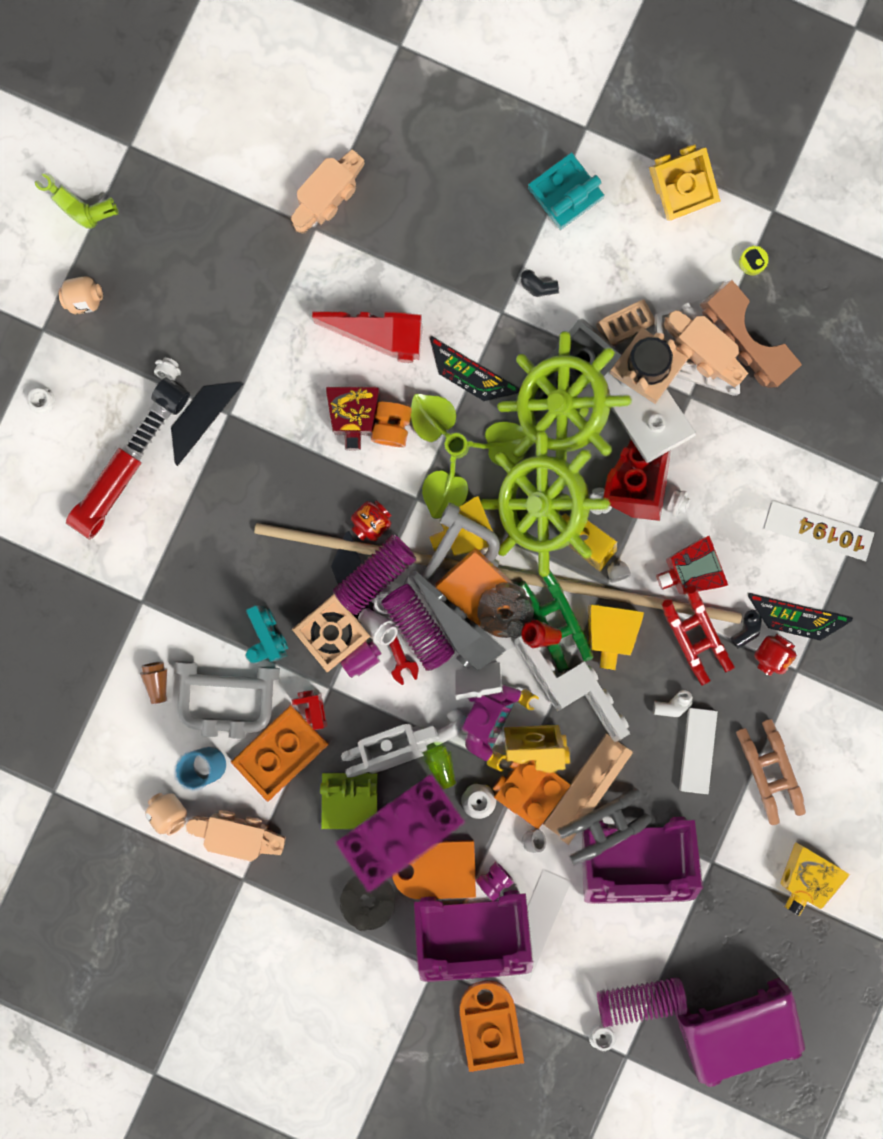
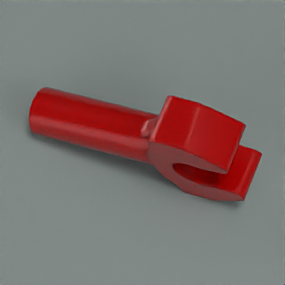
(402, 662)

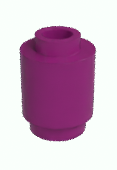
(361, 659)

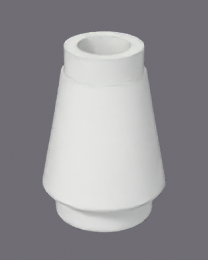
(379, 627)

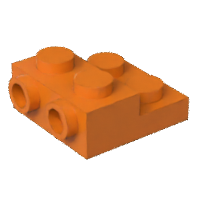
(530, 792)

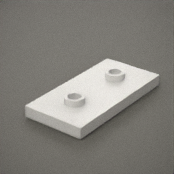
(650, 425)

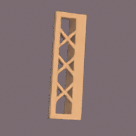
(589, 784)

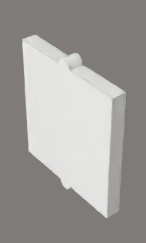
(474, 682)

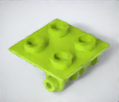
(347, 799)

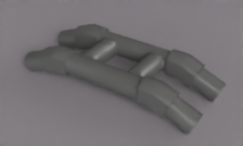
(592, 821)

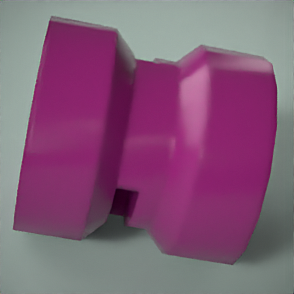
(494, 881)

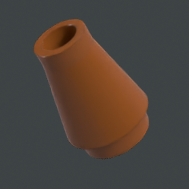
(155, 681)

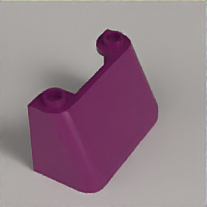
(645, 867)
(473, 938)
(743, 1034)

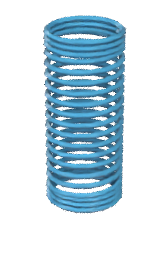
(185, 770)

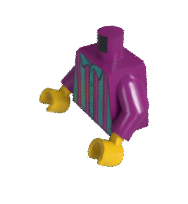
(488, 719)

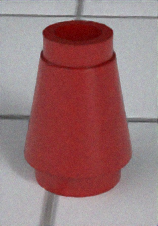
(539, 634)

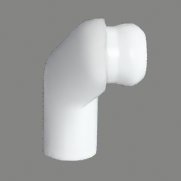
(675, 706)
(453, 728)

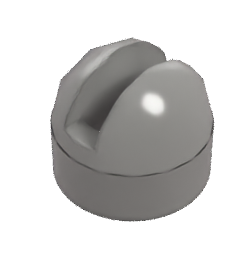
(618, 573)
(530, 845)

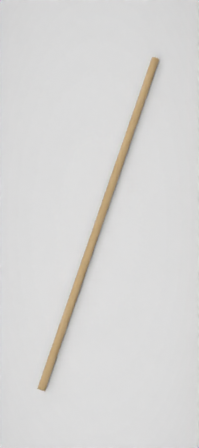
(514, 576)

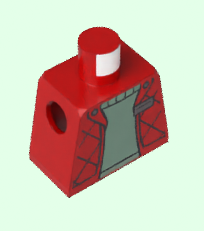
(693, 566)

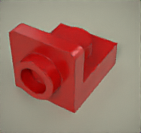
(315, 713)

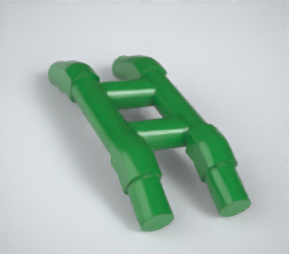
(572, 626)

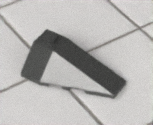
(586, 344)
(464, 635)

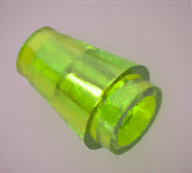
(441, 765)

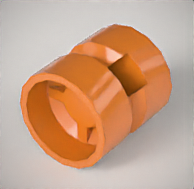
(391, 434)

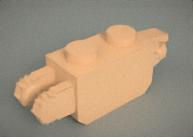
(326, 190)
(706, 347)
(236, 836)

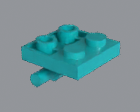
(566, 191)
(271, 644)

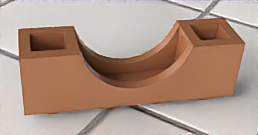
(727, 311)

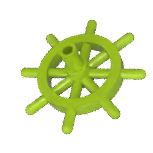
(564, 401)
(544, 503)

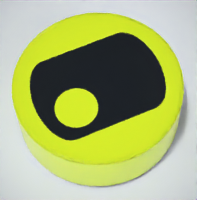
(753, 260)

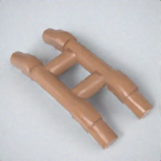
(767, 789)

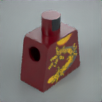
(352, 412)

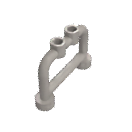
(456, 521)
(210, 726)

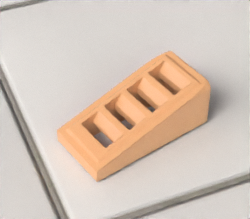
(604, 328)

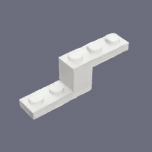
(572, 686)

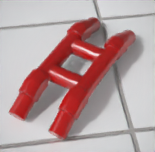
(711, 640)

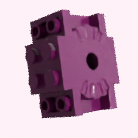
(400, 833)

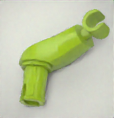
(75, 208)

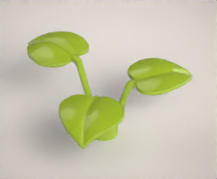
(430, 420)

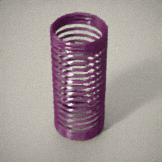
(399, 551)
(403, 594)
(677, 997)

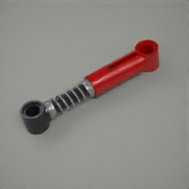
(90, 514)

